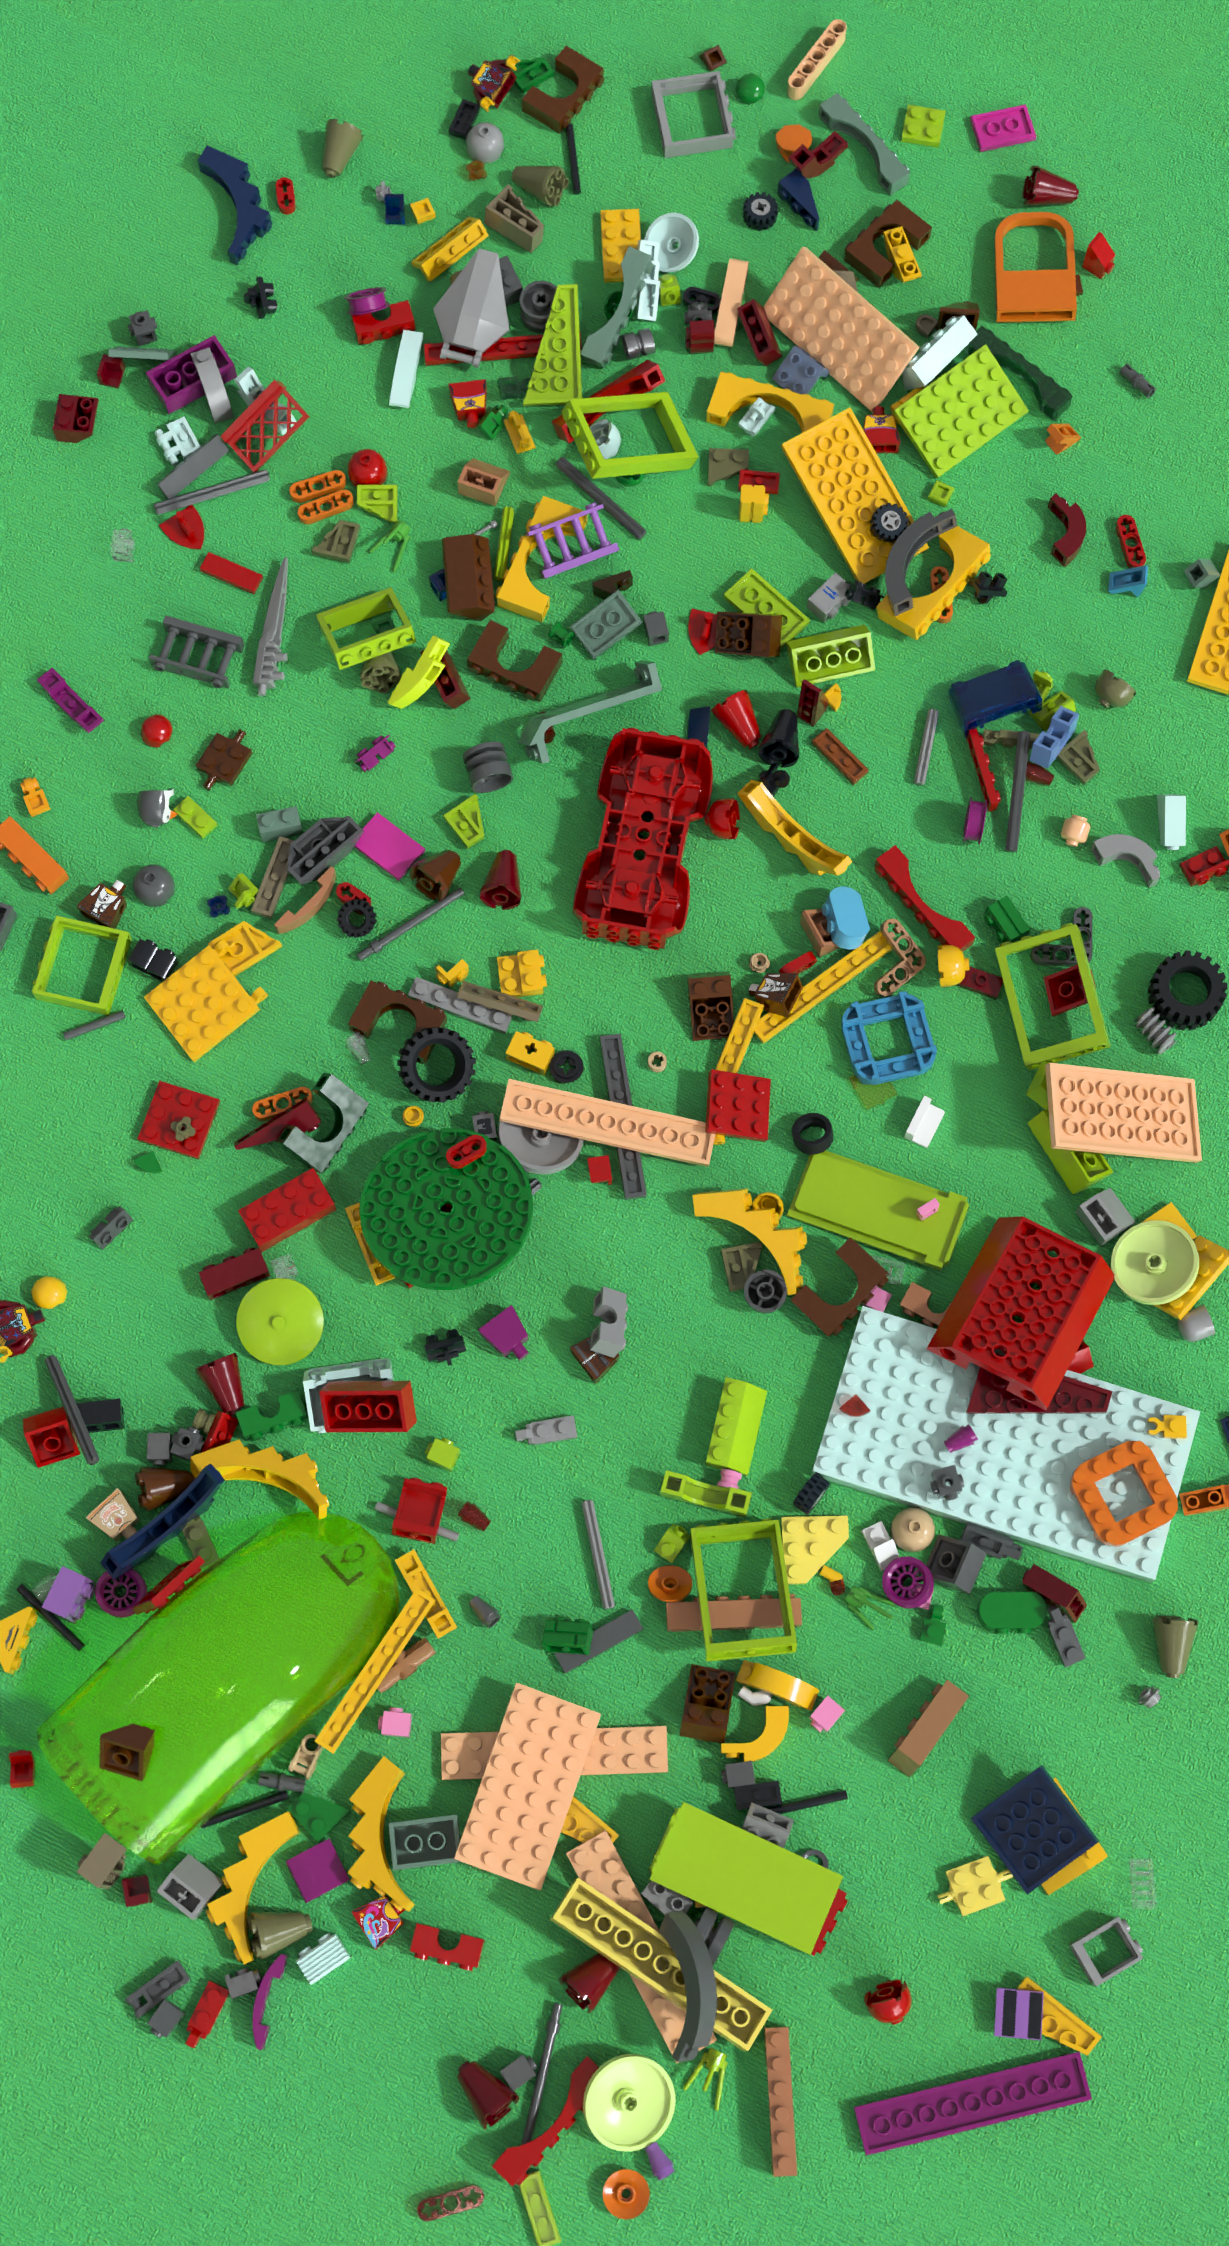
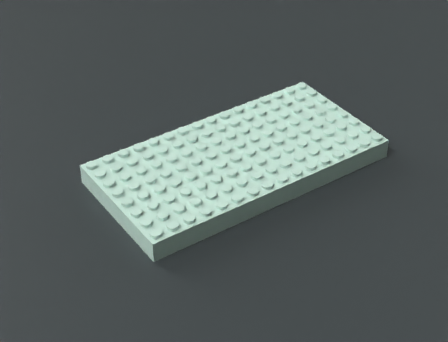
(1016, 1468)

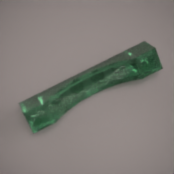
(1051, 397)

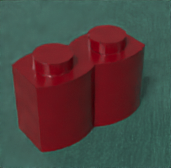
(700, 337)

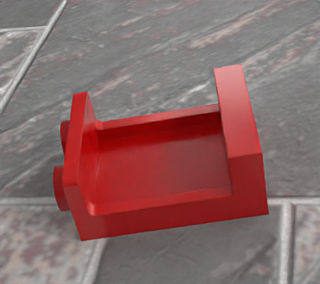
(419, 1510)

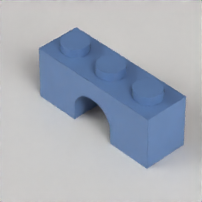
(1050, 744)

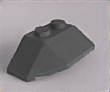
(322, 847)

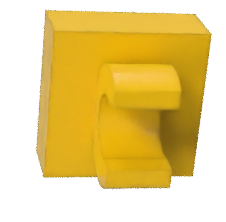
(422, 211)

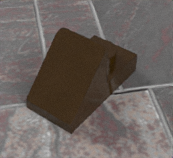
(607, 586)

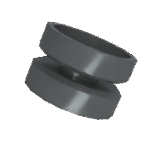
(536, 305)
(714, 1937)

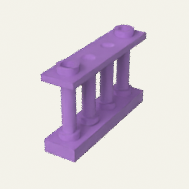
(586, 554)

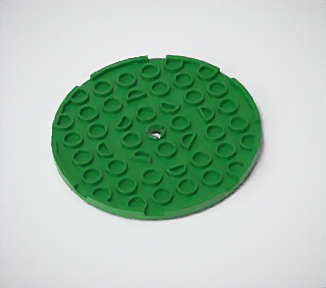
(440, 1248)

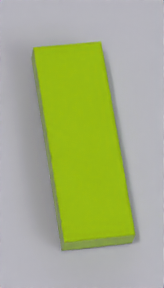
(539, 2210)

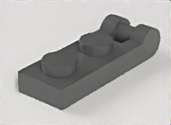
(158, 1988)

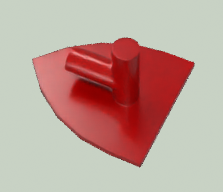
(185, 528)
(702, 630)

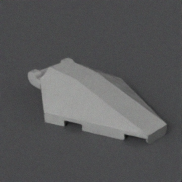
(473, 309)

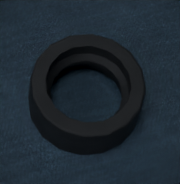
(812, 1120)

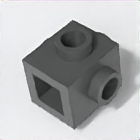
(696, 310)
(143, 327)
(180, 1440)
(949, 1475)

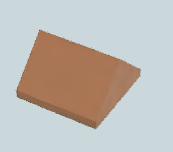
(815, 927)

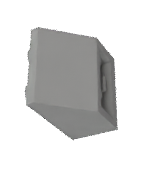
(1105, 1216)
(190, 1887)

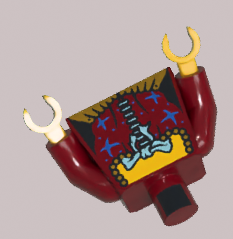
(493, 81)
(17, 1328)

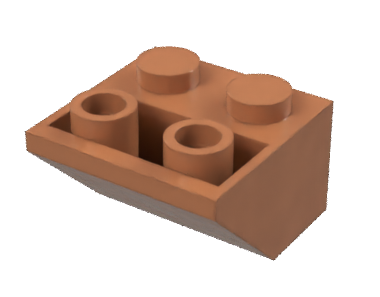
(482, 481)

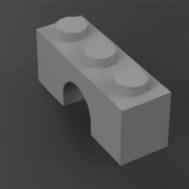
(609, 1336)

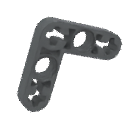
(1046, 948)

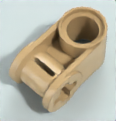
(306, 1758)

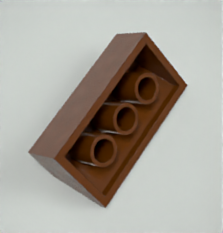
(468, 576)

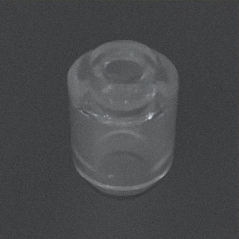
(44, 1585)

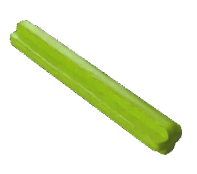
(504, 543)

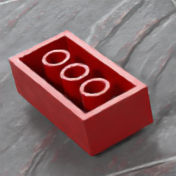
(287, 1210)
(368, 1406)

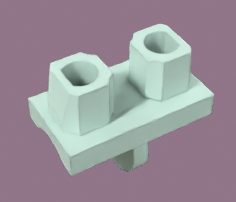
(756, 417)

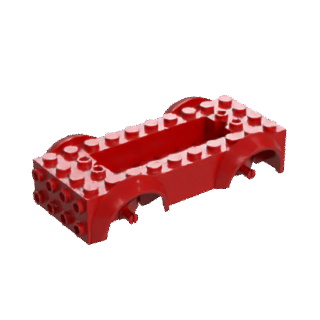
(647, 897)

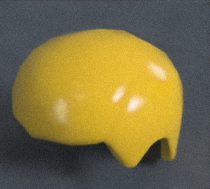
(768, 1200)
(48, 1292)

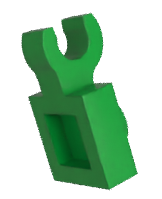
(491, 422)
(933, 1629)

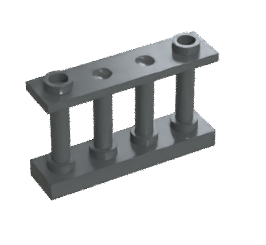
(195, 632)

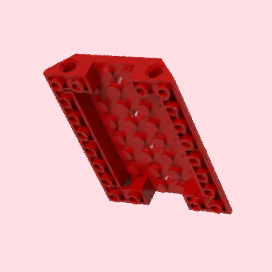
(1052, 1317)

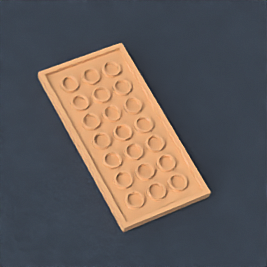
(839, 329)
(1122, 1113)
(527, 1786)

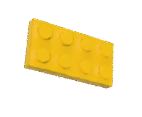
(618, 232)
(1212, 1262)

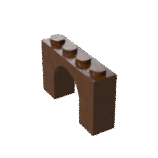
(558, 112)
(863, 255)
(530, 682)
(380, 999)
(869, 1276)

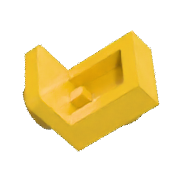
(457, 973)

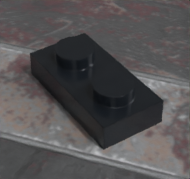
(761, 1794)

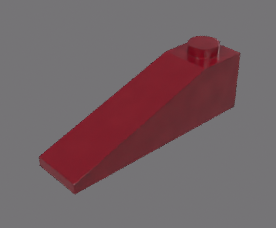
(811, 703)
(299, 1115)

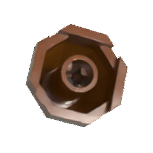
(436, 874)

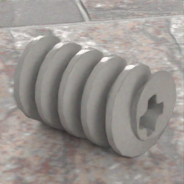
(1155, 1030)

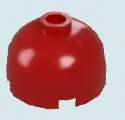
(367, 468)
(723, 818)
(889, 2002)

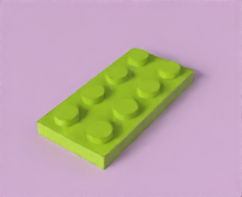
(756, 595)

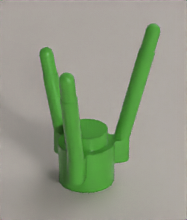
(397, 533)
(858, 1598)

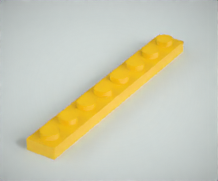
(825, 985)
(375, 1670)

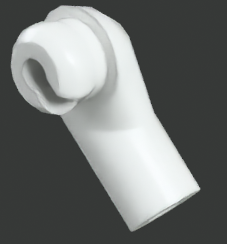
(756, 1698)

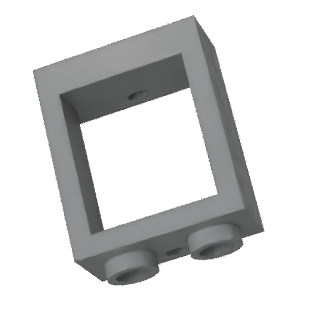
(1086, 1963)

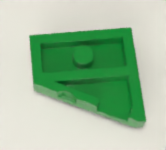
(532, 73)
(317, 1814)

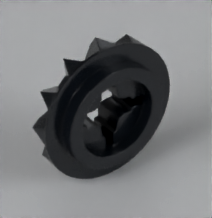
(559, 1060)

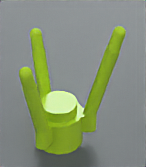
(714, 2061)

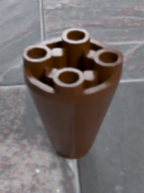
(161, 1485)

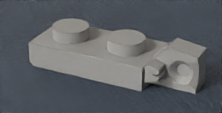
(548, 1431)

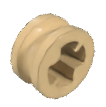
(654, 1068)

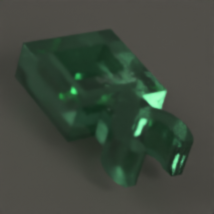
(511, 387)

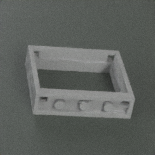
(690, 84)

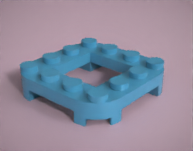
(881, 1010)

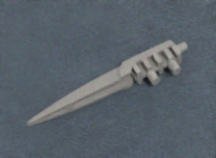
(268, 650)

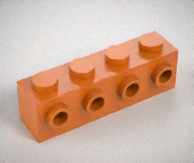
(31, 857)

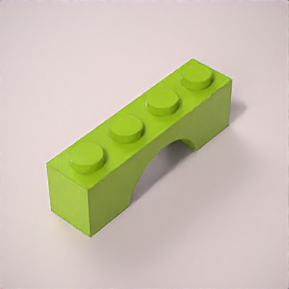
(698, 1493)

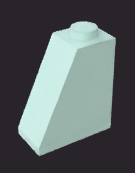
(1172, 820)

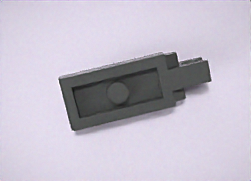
(991, 1542)
(1064, 1637)

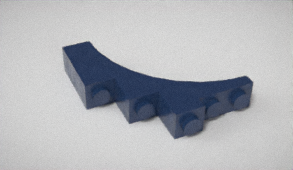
(233, 177)
(166, 1525)

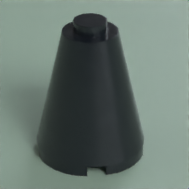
(781, 740)

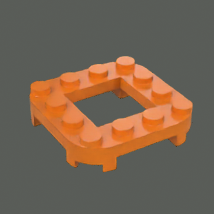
(1094, 1507)

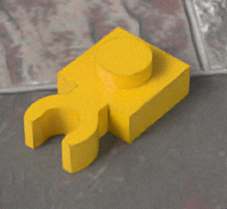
(1172, 1426)

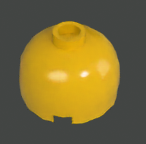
(951, 965)

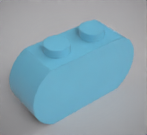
(846, 918)

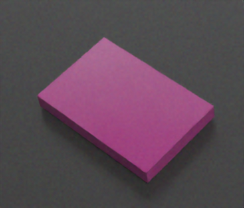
(1003, 128)
(389, 846)

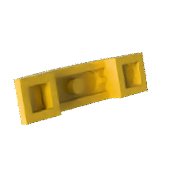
(378, 1272)
(417, 1577)

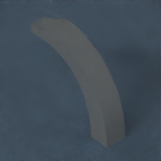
(903, 551)
(699, 1983)

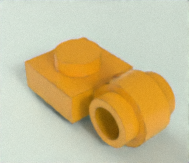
(35, 800)

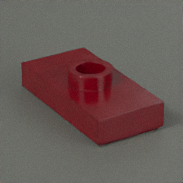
(982, 982)

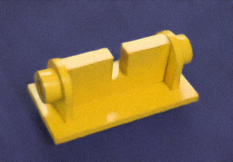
(518, 432)

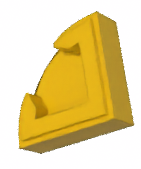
(834, 696)

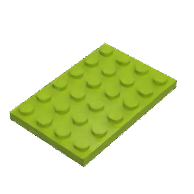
(960, 411)

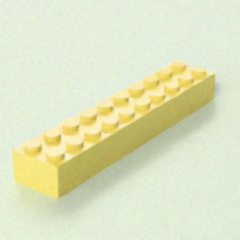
(652, 1961)

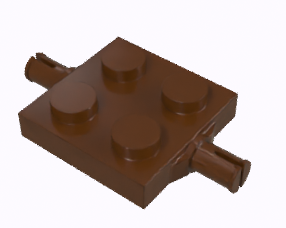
(224, 759)

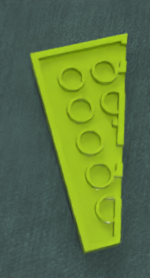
(558, 361)

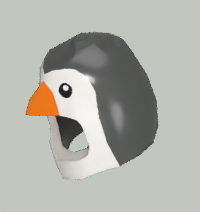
(154, 807)

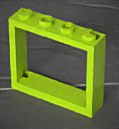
(361, 610)
(114, 974)

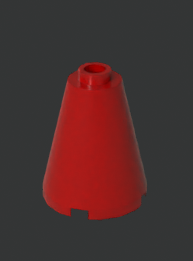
(739, 719)

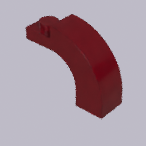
(819, 159)
(1075, 524)

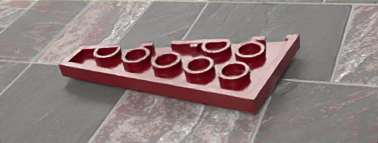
(1071, 1397)

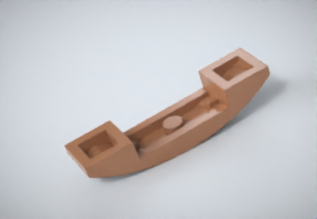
(290, 921)

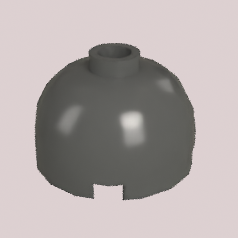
(153, 885)
(765, 1291)

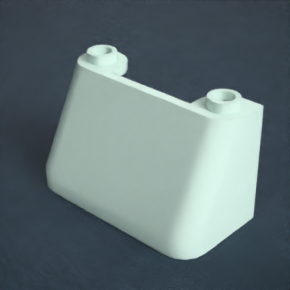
(317, 1378)

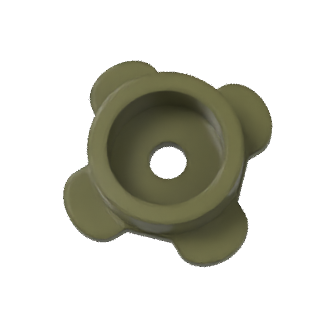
(189, 1130)

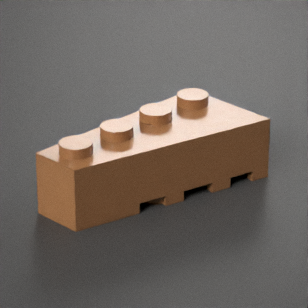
(928, 1728)

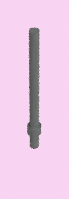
(376, 945)
(552, 2028)

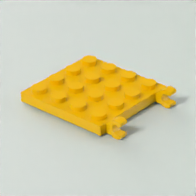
(203, 1001)

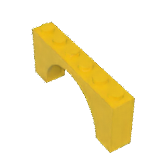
(737, 392)
(968, 556)
(517, 591)

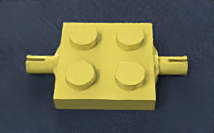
(975, 1886)

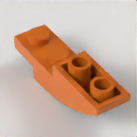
(1205, 1500)

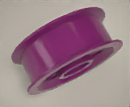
(366, 300)
(974, 820)
(894, 1568)
(100, 1593)

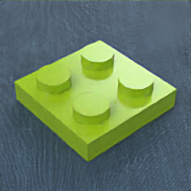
(923, 126)

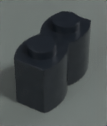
(152, 960)

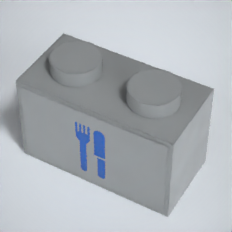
(829, 598)

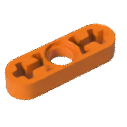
(333, 486)
(341, 507)
(934, 587)
(285, 1095)

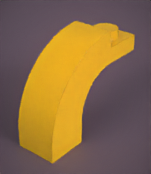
(778, 1684)
(774, 1731)

